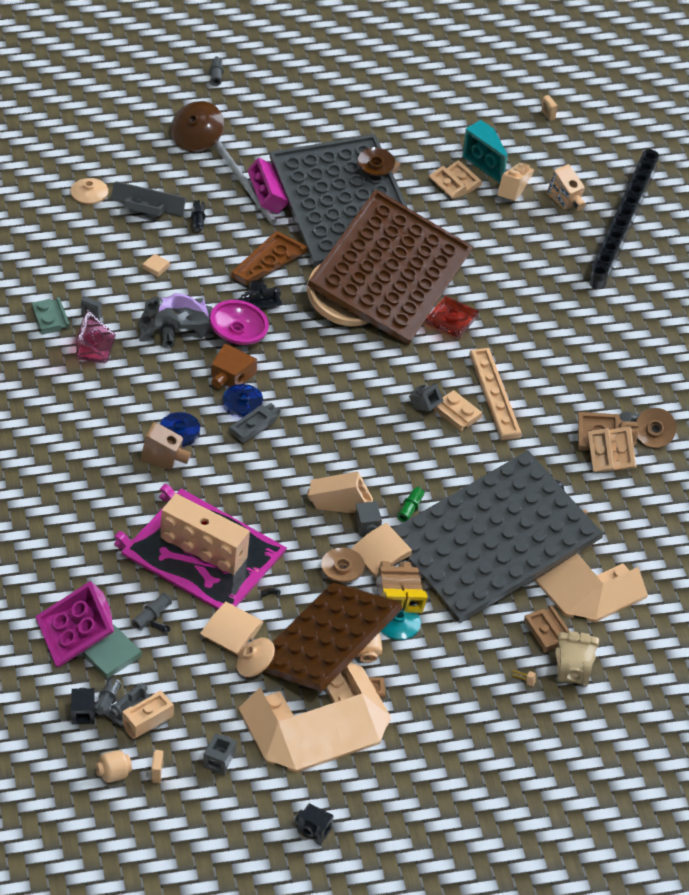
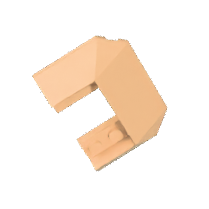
(592, 596)
(320, 735)

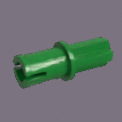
(410, 504)

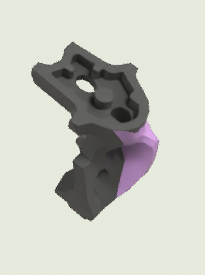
(190, 315)

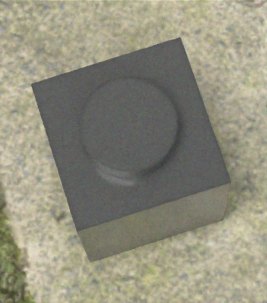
(367, 517)

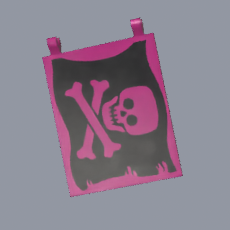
(191, 572)

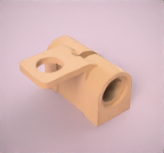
(147, 714)

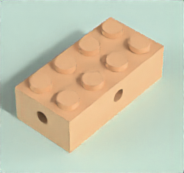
(204, 534)

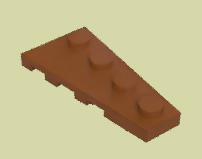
(268, 257)

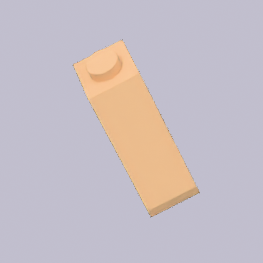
(339, 492)

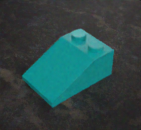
(485, 150)

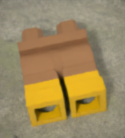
(401, 585)

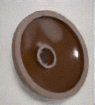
(199, 134)

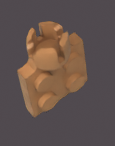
(598, 421)

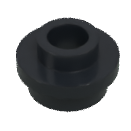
(257, 285)

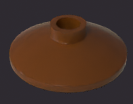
(376, 161)

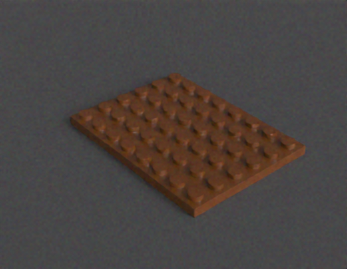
(390, 266)

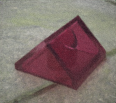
(94, 340)

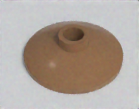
(661, 419)
(342, 565)

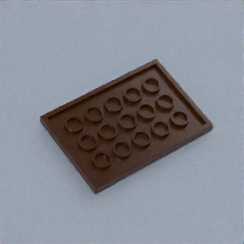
(329, 635)

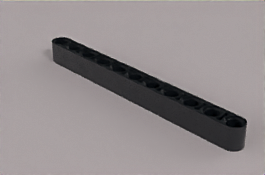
(623, 219)

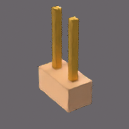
(531, 677)

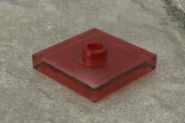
(452, 317)

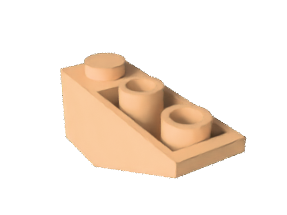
(515, 181)

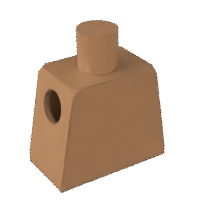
(163, 447)

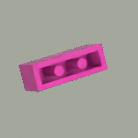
(267, 186)

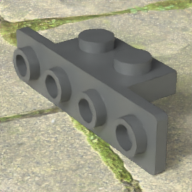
(147, 200)

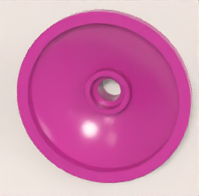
(239, 322)

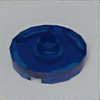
(242, 399)
(183, 425)

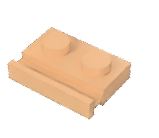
(458, 411)

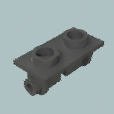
(131, 699)

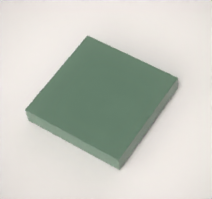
(112, 653)

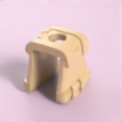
(575, 657)

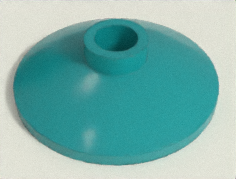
(402, 626)

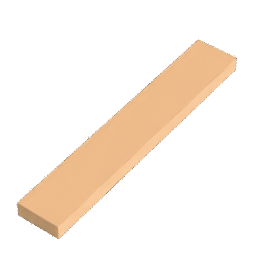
(495, 394)

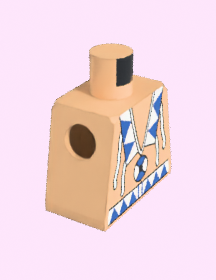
(566, 188)

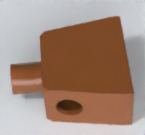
(232, 367)

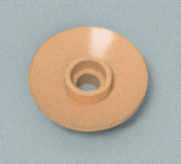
(89, 191)
(255, 657)

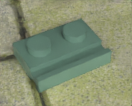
(50, 315)

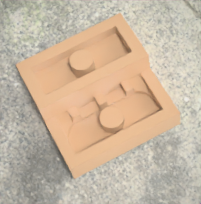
(455, 179)
(612, 449)
(381, 545)
(231, 628)

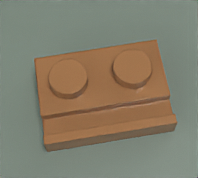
(546, 627)

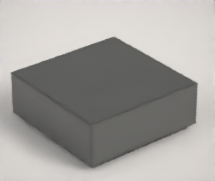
(92, 305)

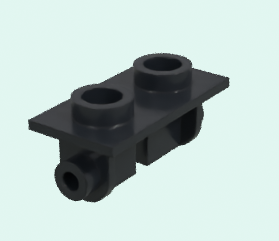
(267, 299)

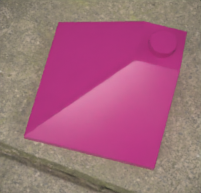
(76, 623)

